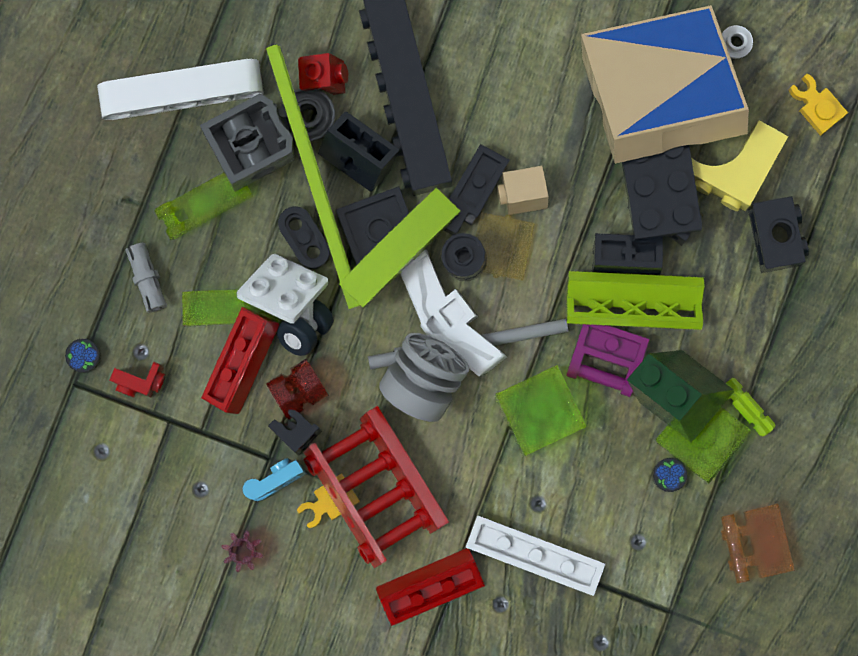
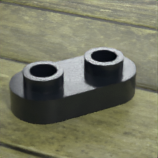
(304, 238)

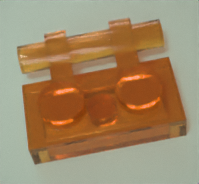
(767, 542)

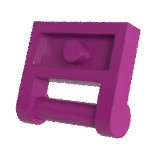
(610, 346)

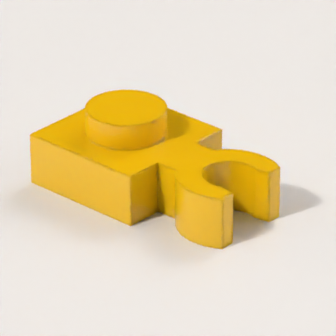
(821, 109)
(325, 504)

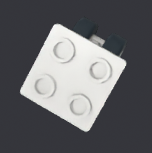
(291, 295)

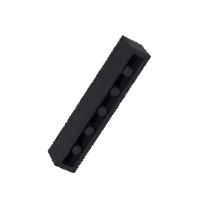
(407, 95)

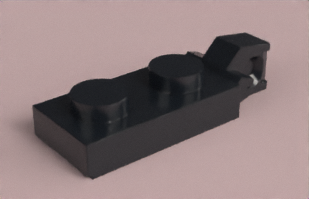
(476, 186)

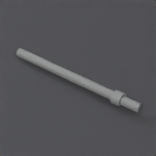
(494, 338)

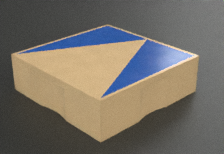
(664, 84)

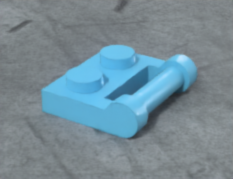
(283, 474)

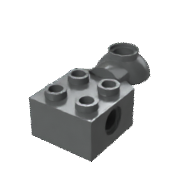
(258, 136)

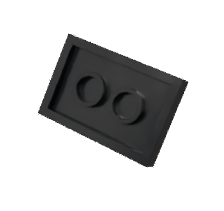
(662, 194)

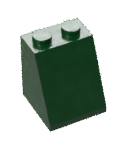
(679, 391)

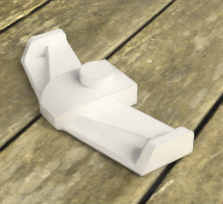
(448, 316)

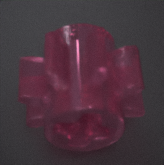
(235, 556)

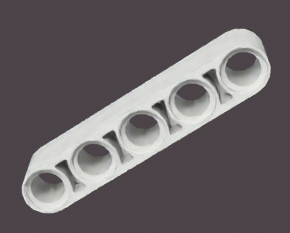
(180, 89)

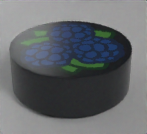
(83, 355)
(669, 475)

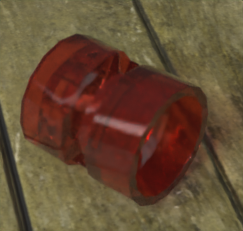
(308, 383)

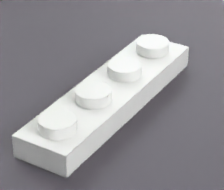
(535, 555)

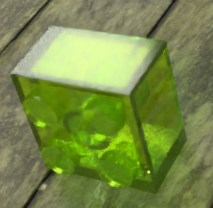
(540, 411)

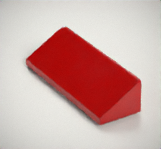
(240, 361)
(429, 586)

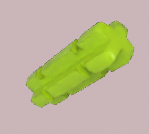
(750, 409)

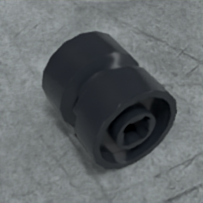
(464, 257)

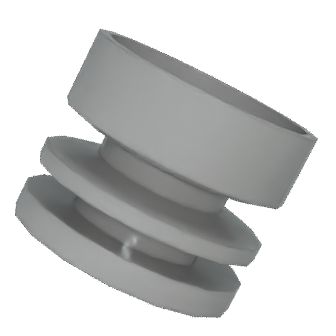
(423, 377)

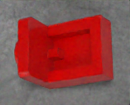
(323, 73)
(130, 384)

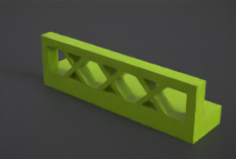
(634, 295)

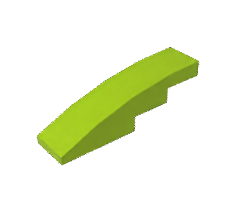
(399, 247)

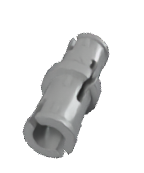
(146, 277)

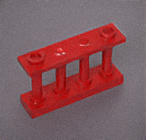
(391, 457)

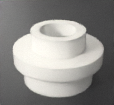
(746, 37)

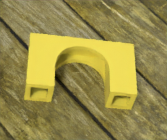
(742, 177)

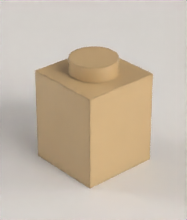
(523, 190)

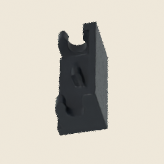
(625, 256)
(299, 436)

